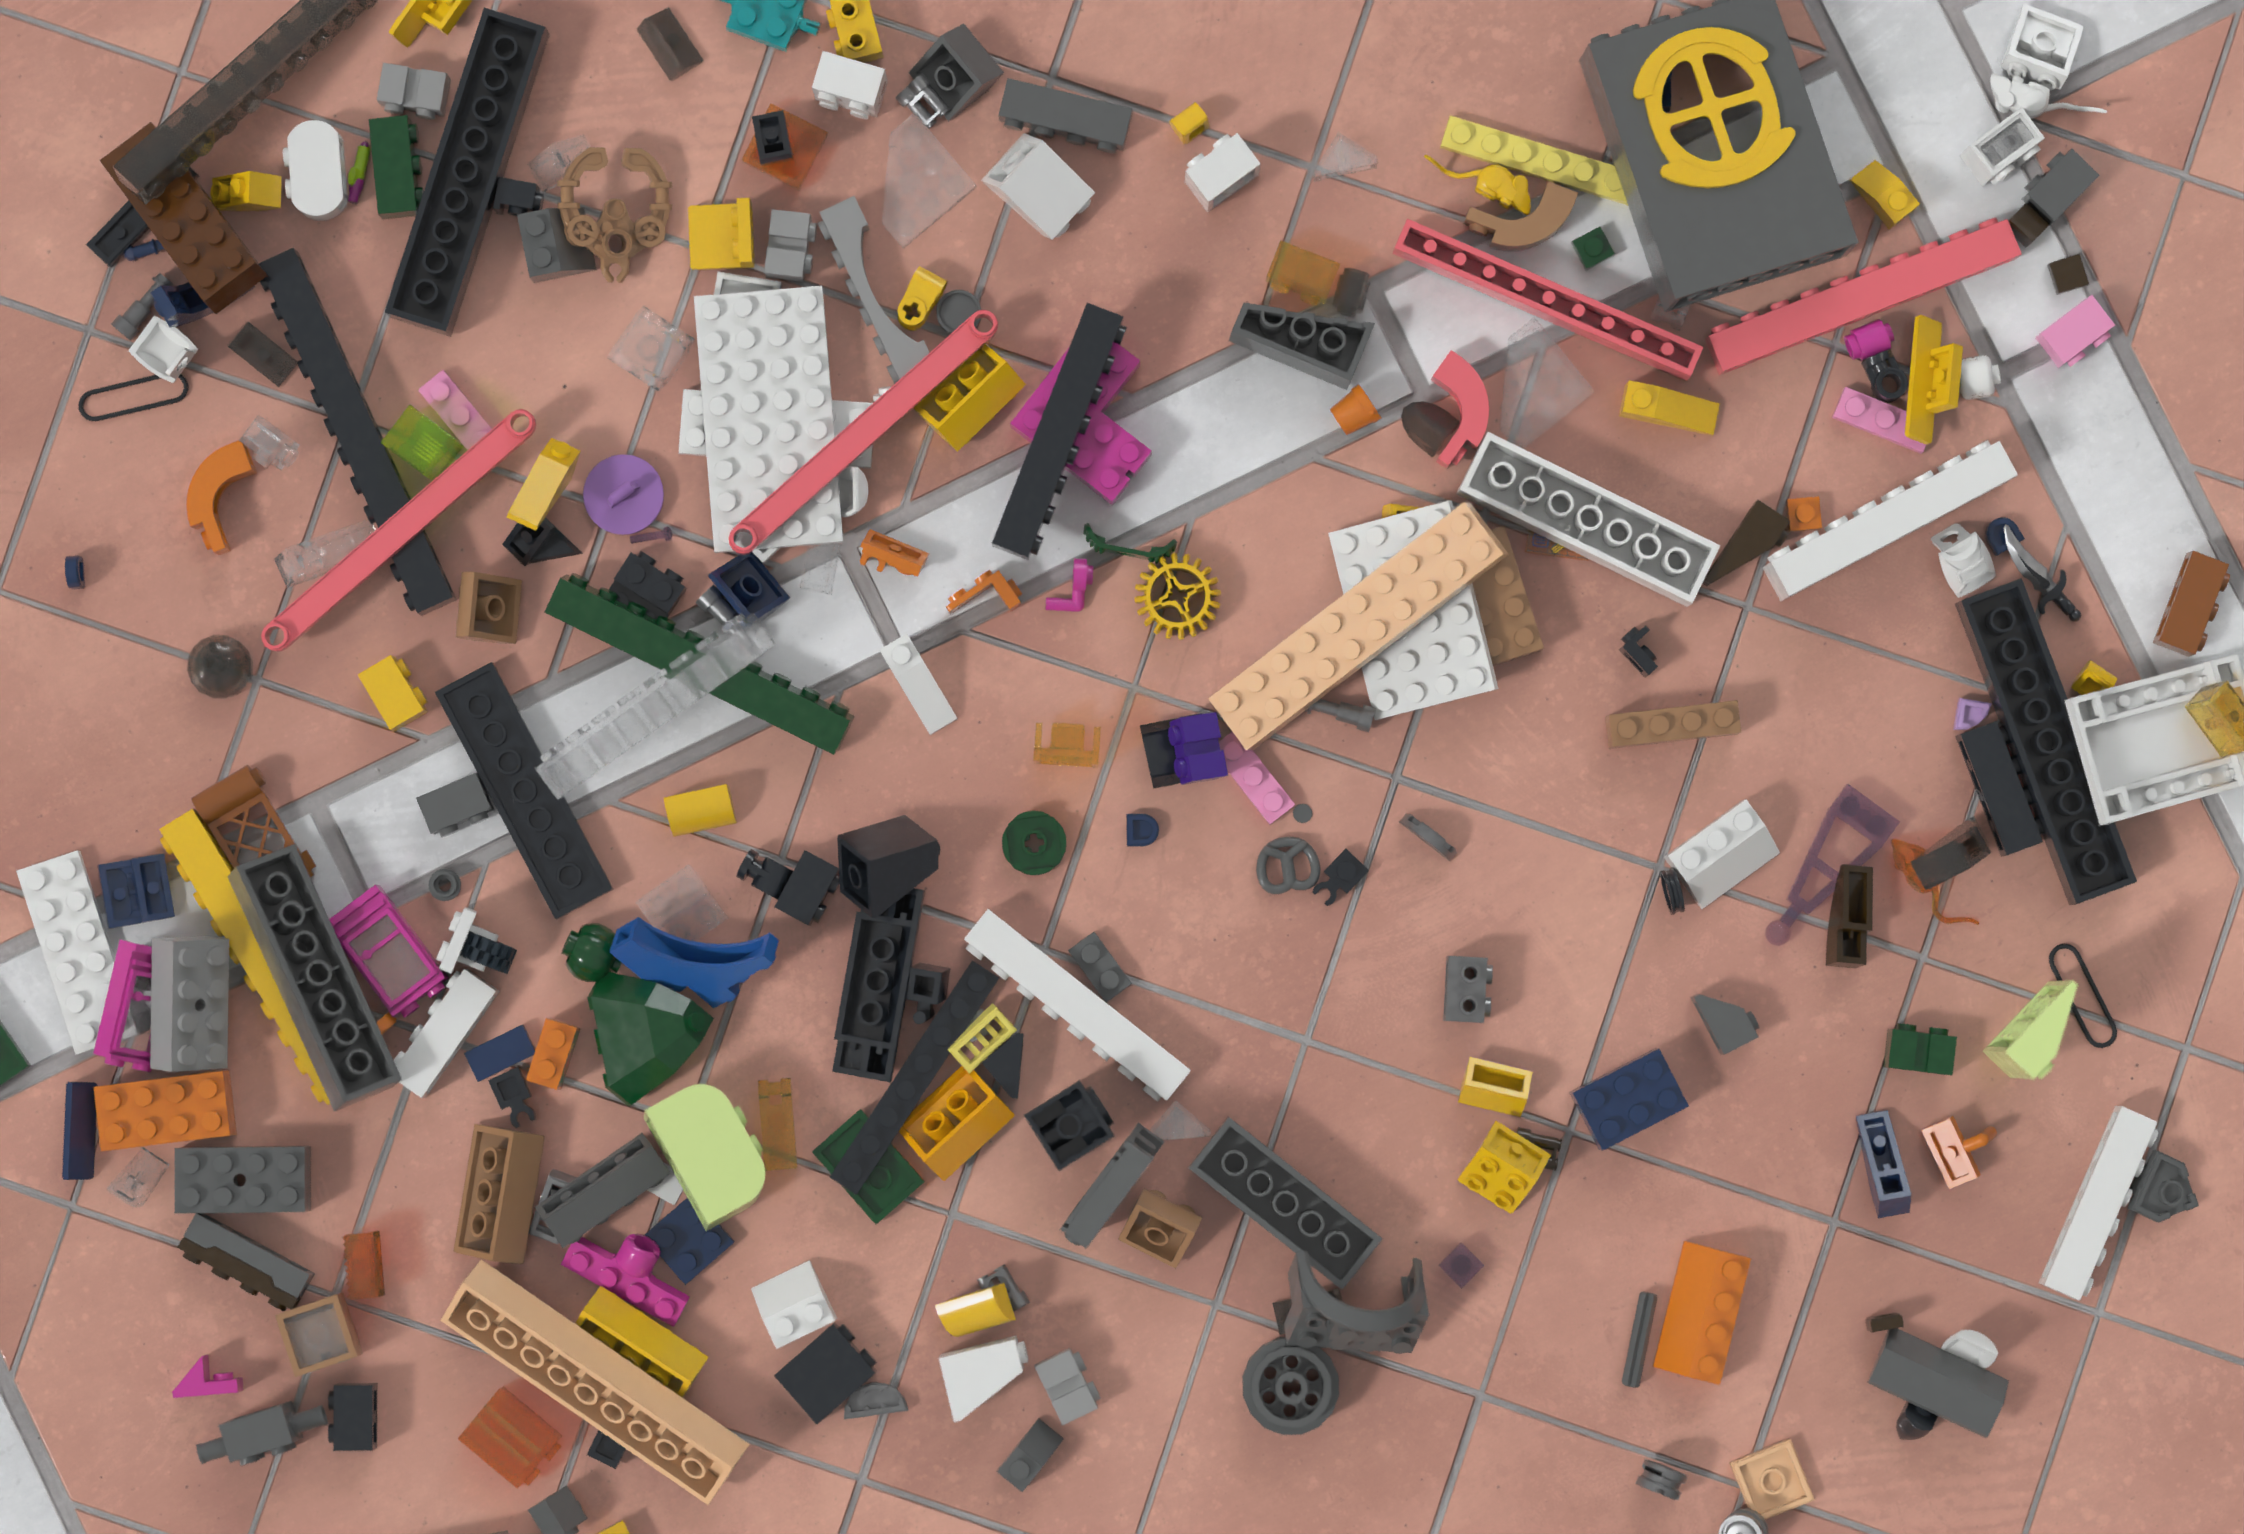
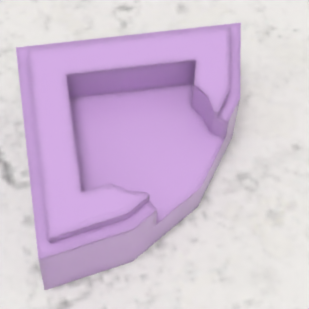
(1970, 713)

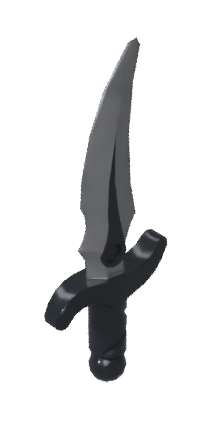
(2039, 576)

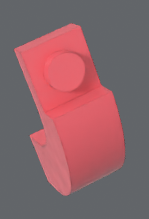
(1469, 392)

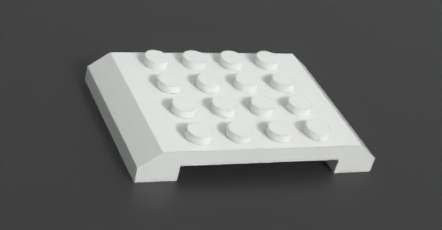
(2147, 748)

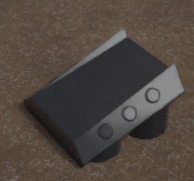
(1159, 753)

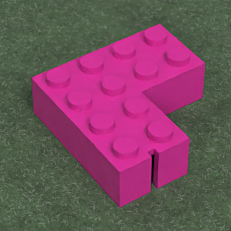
(1106, 448)

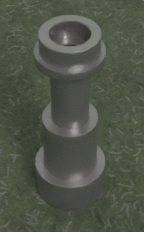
(139, 310)
(716, 605)
(1346, 712)

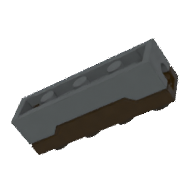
(246, 1261)

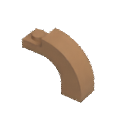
(1530, 230)

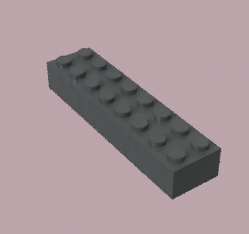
(314, 977)

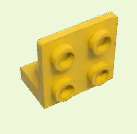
(721, 235)
(1504, 1167)

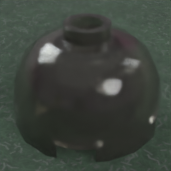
(221, 680)

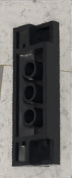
(877, 989)

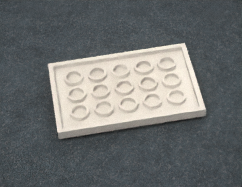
(1440, 656)

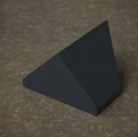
(539, 545)

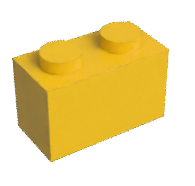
(393, 692)

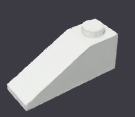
(918, 684)

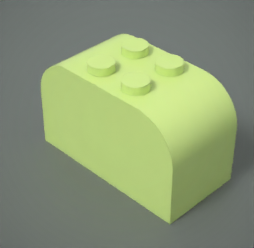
(709, 1151)

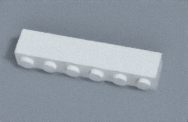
(2098, 1203)

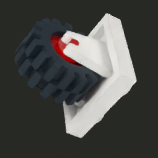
(474, 946)

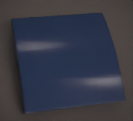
(136, 891)

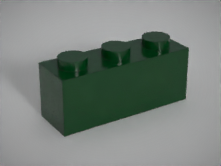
(395, 166)

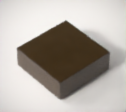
(2068, 274)
(1884, 1322)

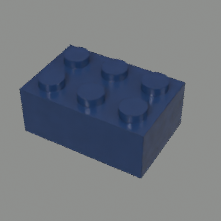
(1629, 1099)

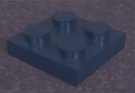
(686, 1243)

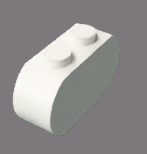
(316, 170)

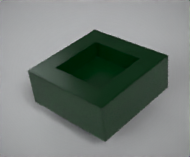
(1593, 248)

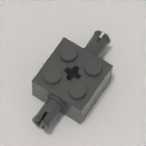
(261, 1431)

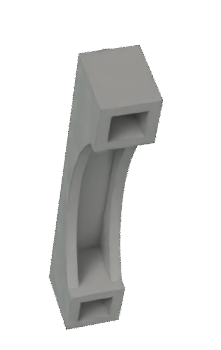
(846, 228)

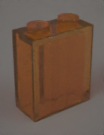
(511, 1438)

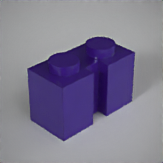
(1197, 748)

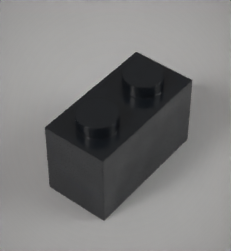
(808, 889)
(353, 1416)

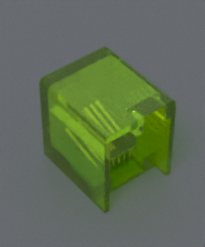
(422, 443)

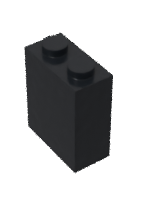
(826, 1372)

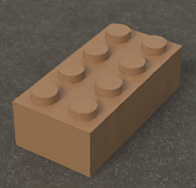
(1506, 609)

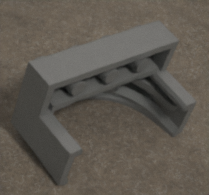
(1325, 1322)

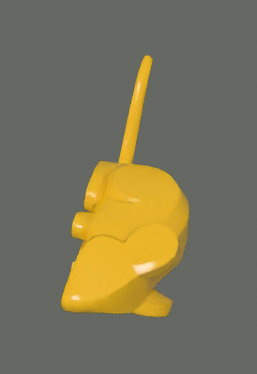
(1496, 183)

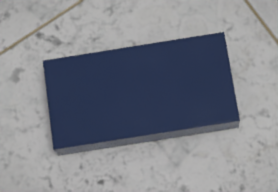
(500, 1053)

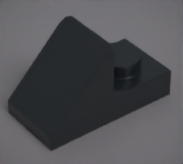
(772, 138)

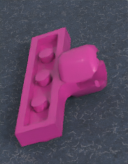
(628, 1275)

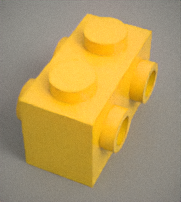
(855, 29)

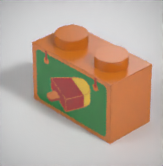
(553, 1054)

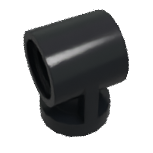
(1884, 366)
(766, 875)

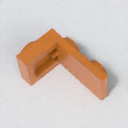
(1006, 589)

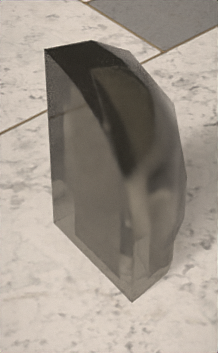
(1428, 425)

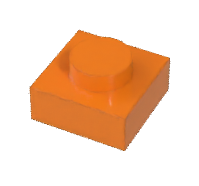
(1804, 514)

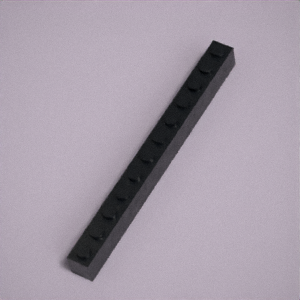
(352, 424)

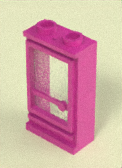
(388, 952)
(126, 1016)

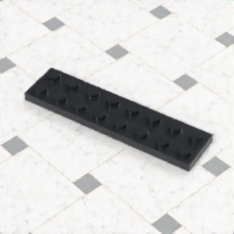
(506, 764)

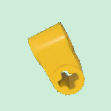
(922, 293)

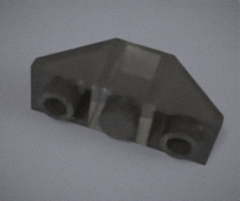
(1952, 854)

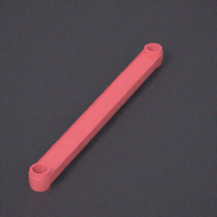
(863, 432)
(398, 530)

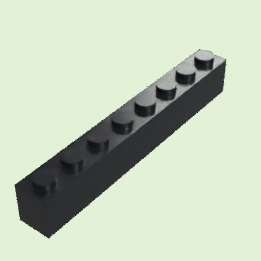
(1058, 431)

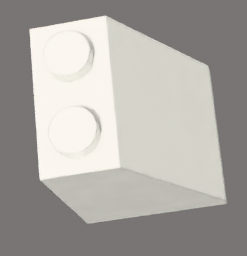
(1039, 186)
(979, 1372)

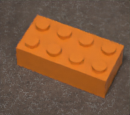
(165, 1110)

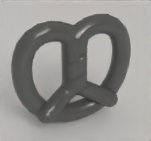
(1287, 865)

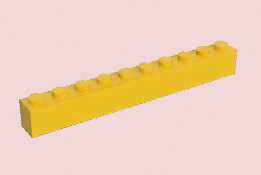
(208, 870)

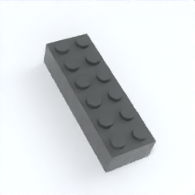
(1285, 1202)

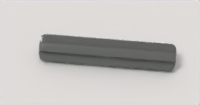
(1639, 1339)

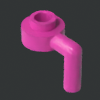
(1081, 577)

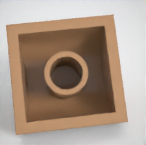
(488, 608)
(1160, 1227)

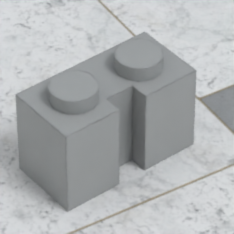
(413, 90)
(789, 244)
(1067, 1386)

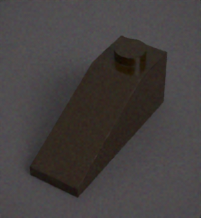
(1753, 537)

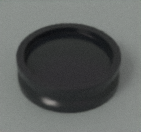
(1672, 891)

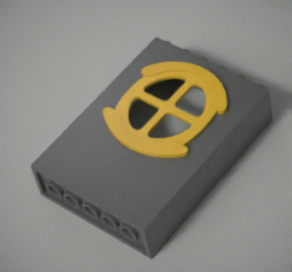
(1726, 219)

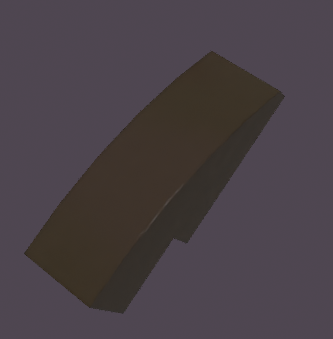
(1850, 917)

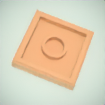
(1772, 1479)

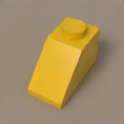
(1884, 193)

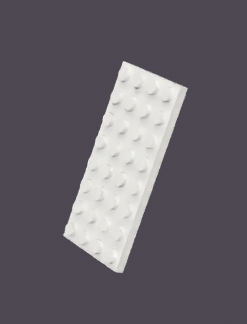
(765, 409)

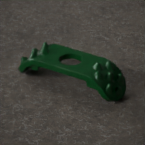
(1153, 556)

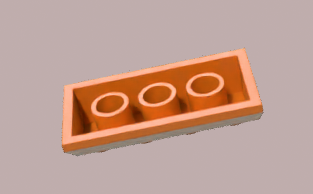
(1701, 1312)

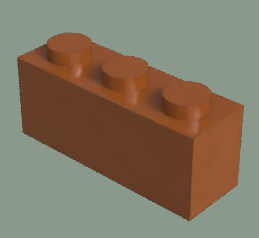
(2192, 604)

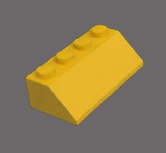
(642, 1341)

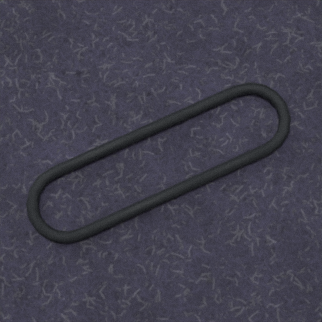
(132, 410)
(2095, 990)

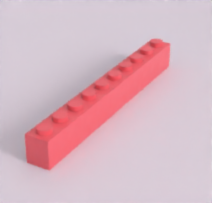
(1863, 296)
(1547, 300)

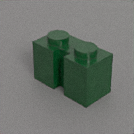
(1920, 1051)

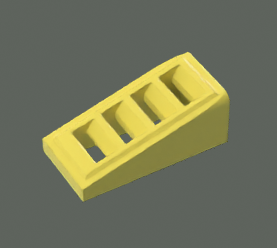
(981, 1022)

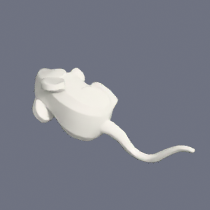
(2030, 96)

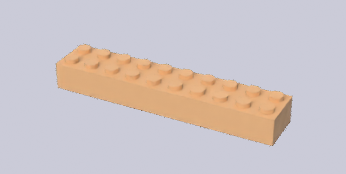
(1358, 626)
(594, 1382)

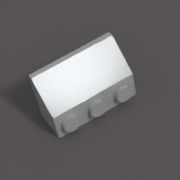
(1723, 853)

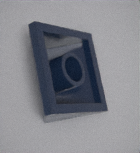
(749, 586)

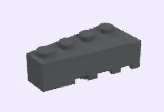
(1303, 341)

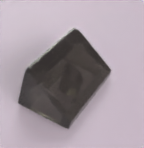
(669, 44)

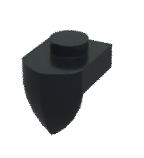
(1914, 1422)

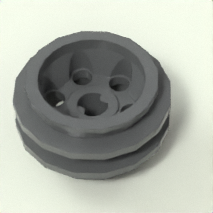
(1272, 1415)

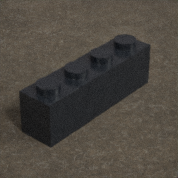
(2000, 789)

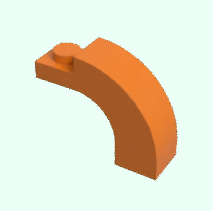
(207, 486)

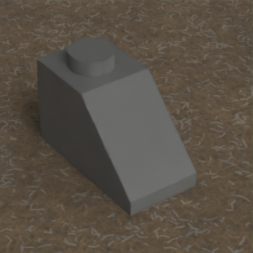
(1726, 1023)
(1030, 1455)

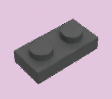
(1100, 967)

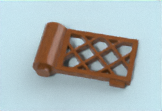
(238, 795)

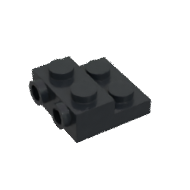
(648, 586)

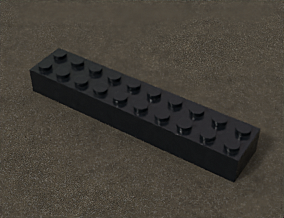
(467, 172)
(2041, 738)

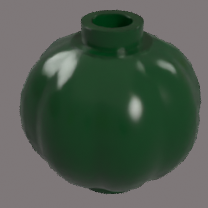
(590, 953)

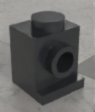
(517, 197)

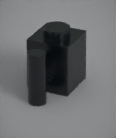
(928, 986)

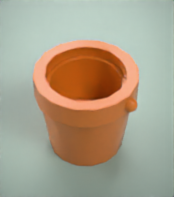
(1355, 411)

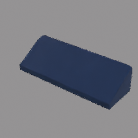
(79, 1131)

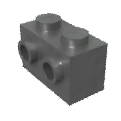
(1460, 988)

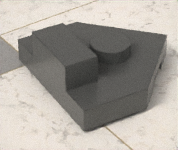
(2162, 1189)

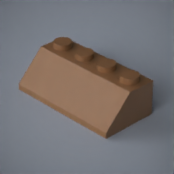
(498, 1194)

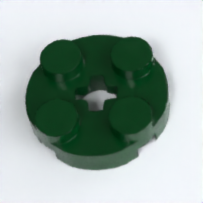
(1045, 828)

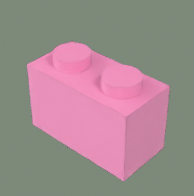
(2076, 331)

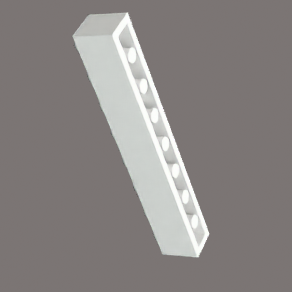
(1077, 1005)

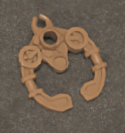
(614, 218)

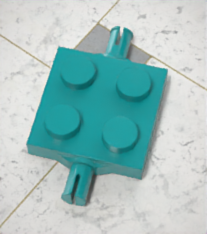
(769, 21)

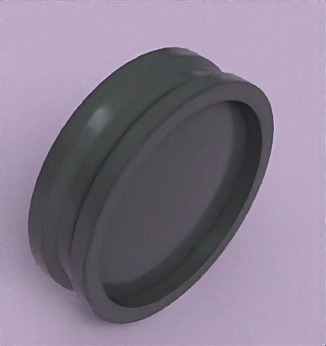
(956, 308)

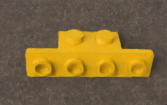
(437, 13)
(1932, 379)

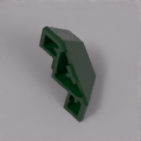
(643, 1033)

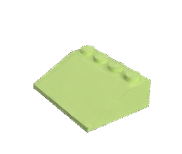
(2035, 1033)

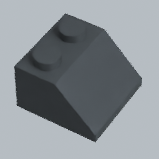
(958, 69)
(548, 250)

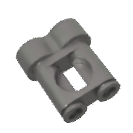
(914, 92)
(1017, 1298)

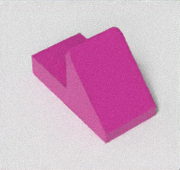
(198, 1381)

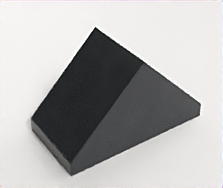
(1006, 1064)

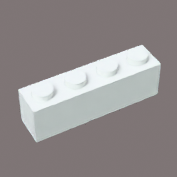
(444, 1032)

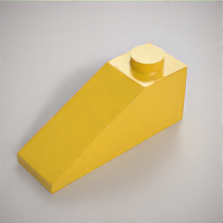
(1668, 408)
(544, 483)

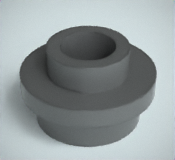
(434, 884)

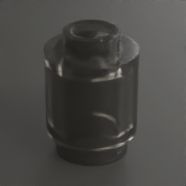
(1351, 292)

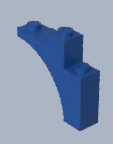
(706, 968)

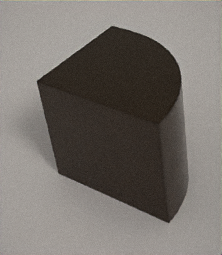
(2027, 224)

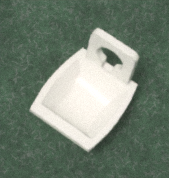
(163, 349)
(853, 490)
(1965, 562)
(1972, 1347)

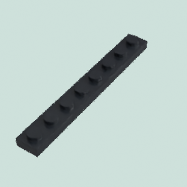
(913, 1078)

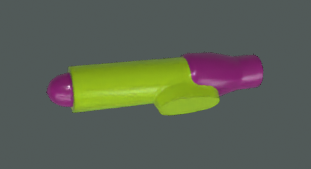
(357, 173)

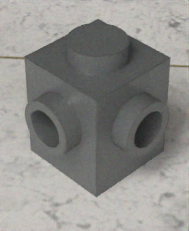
(558, 1513)

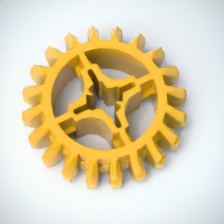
(1202, 585)

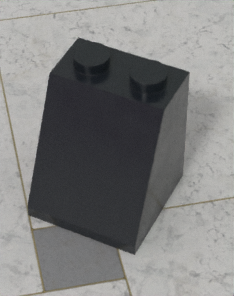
(885, 862)

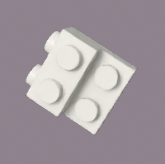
(2042, 47)

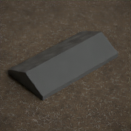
(1939, 1382)

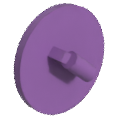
(623, 494)

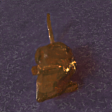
(1903, 854)

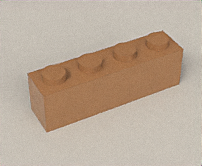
(1673, 724)

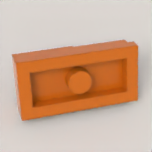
(902, 556)

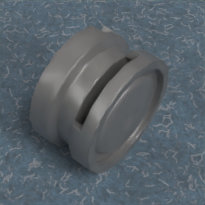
(1661, 1479)
(1744, 1522)

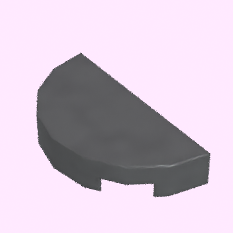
(1429, 836)
(873, 1400)

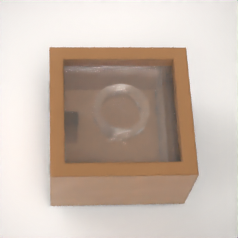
(319, 1334)

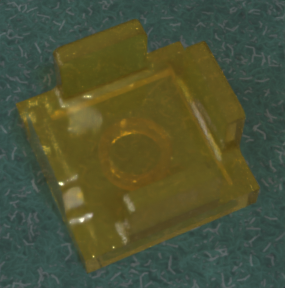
(1067, 746)

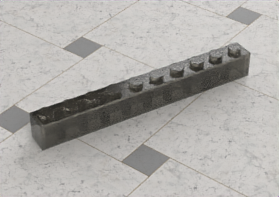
(234, 94)

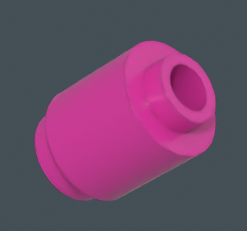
(1869, 340)

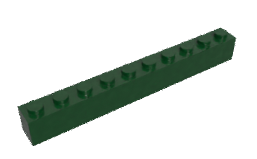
(661, 643)

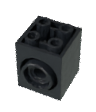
(1071, 1124)

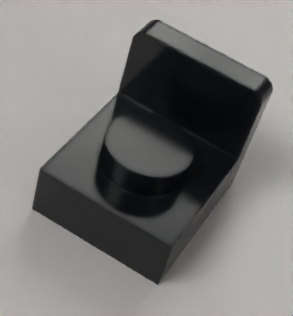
(1640, 657)

